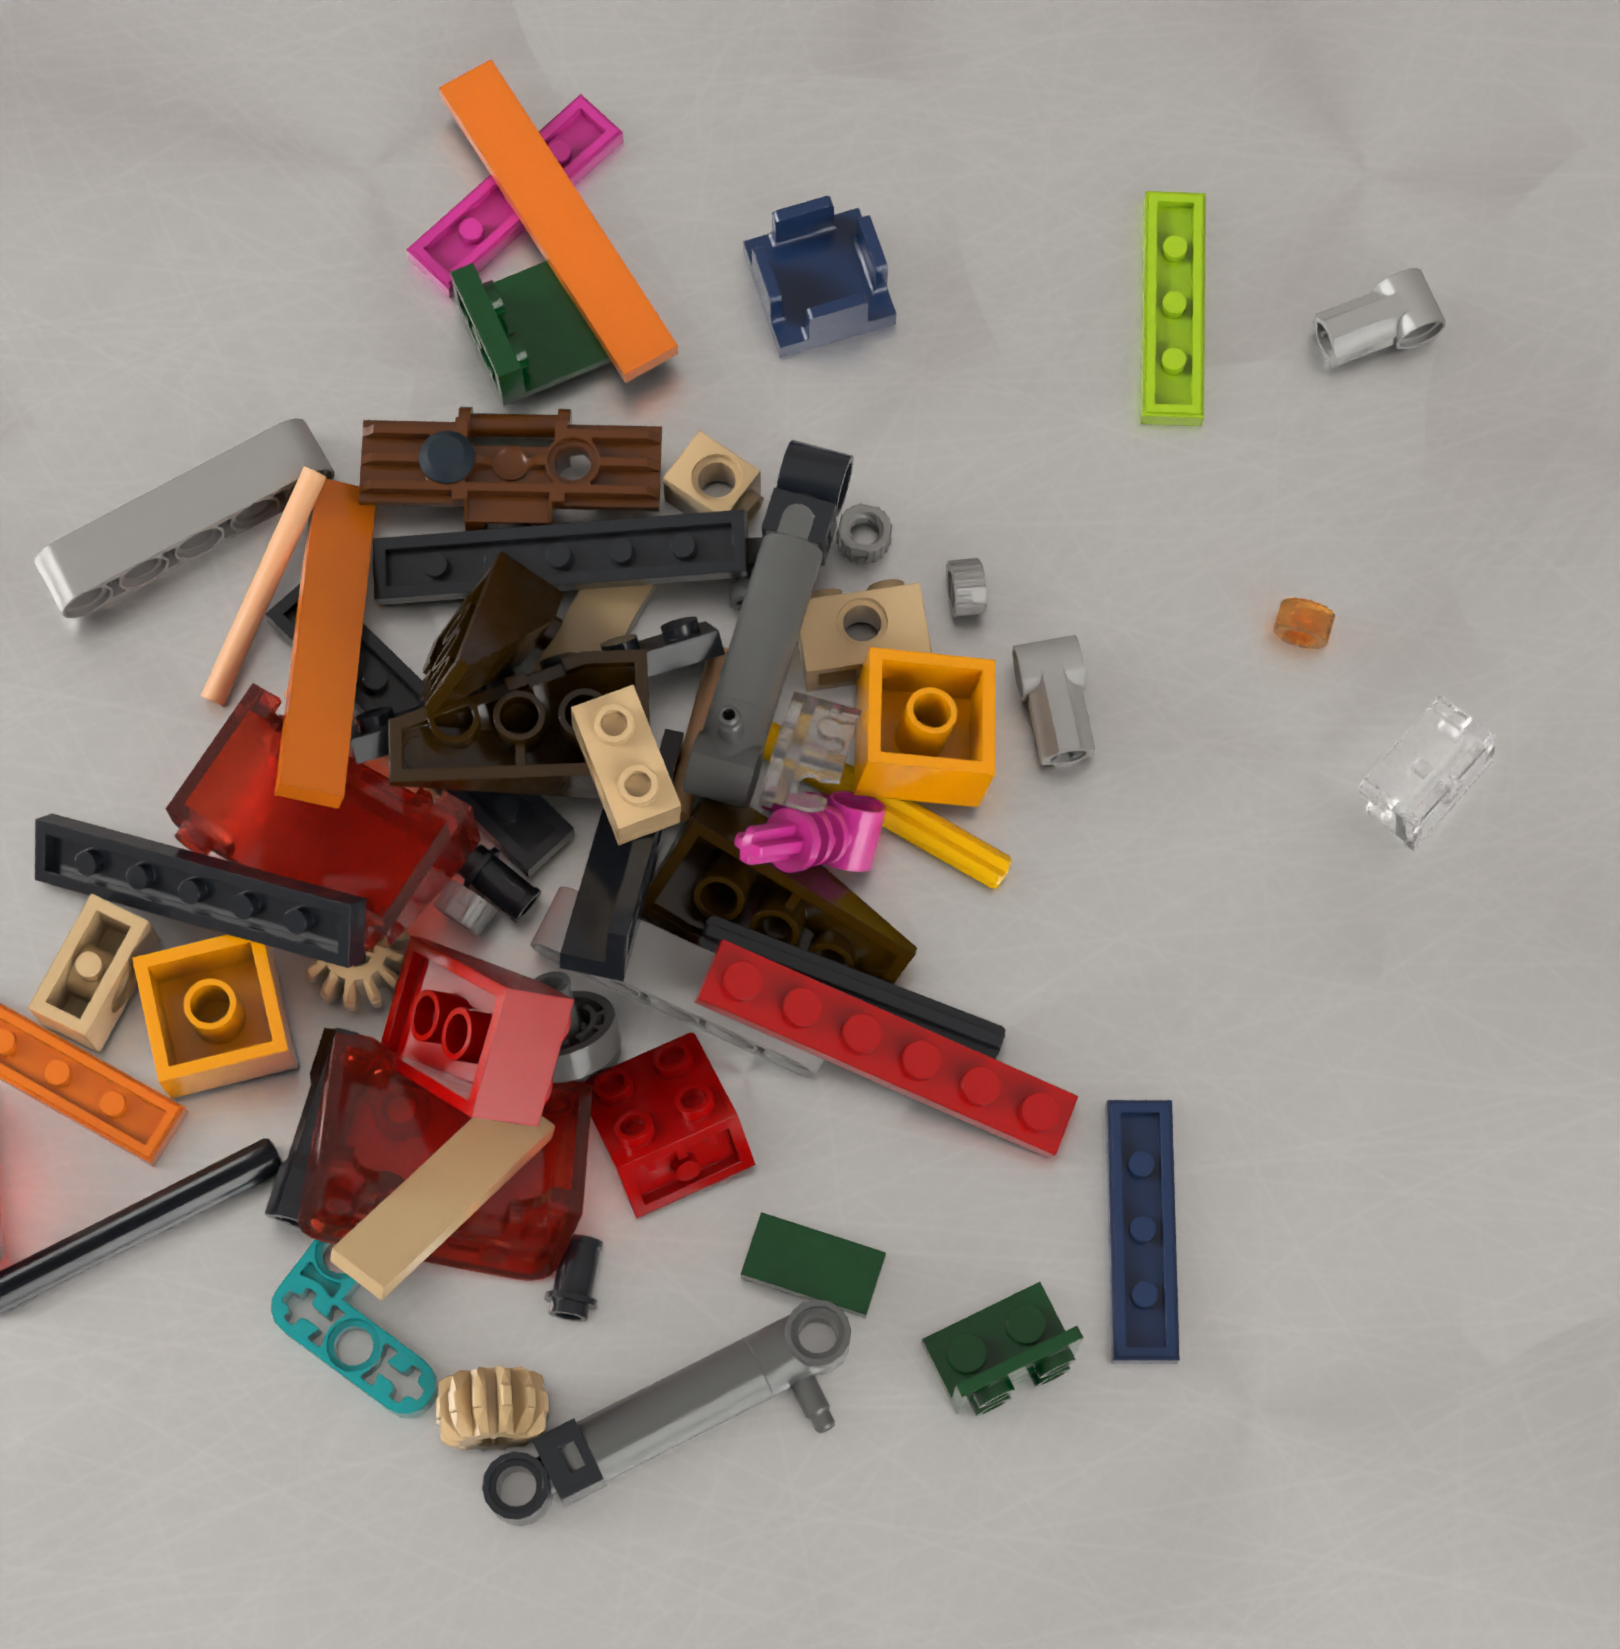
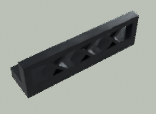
(614, 891)

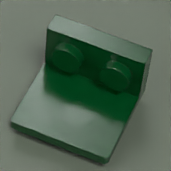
(526, 330)
(1000, 1348)

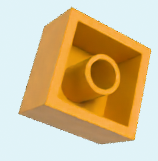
(925, 727)
(214, 1014)

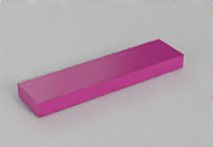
(485, 220)

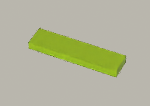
(1173, 308)

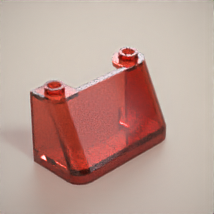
(376, 846)
(384, 1127)

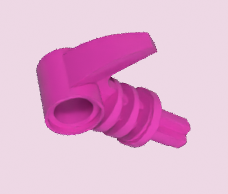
(838, 836)

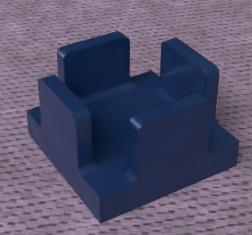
(820, 276)

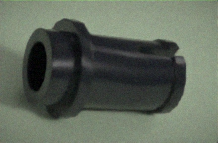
(499, 882)
(575, 1280)

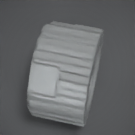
(869, 516)
(966, 587)
(465, 907)

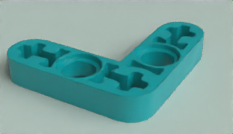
(333, 1294)

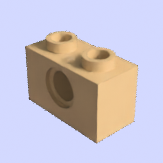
(836, 659)
(626, 764)
(93, 973)

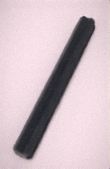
(928, 1013)
(138, 1223)

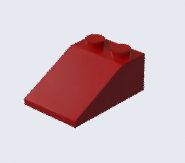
(476, 1033)

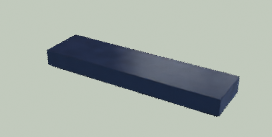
(1142, 1232)

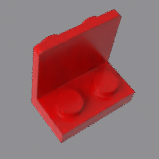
(667, 1124)

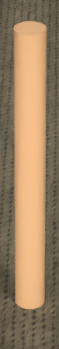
(263, 586)

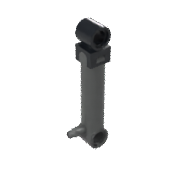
(793, 546)
(587, 1453)

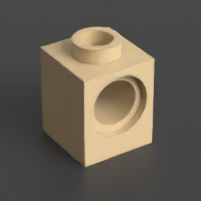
(707, 462)

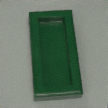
(813, 1264)

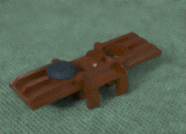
(509, 484)

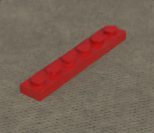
(886, 1049)

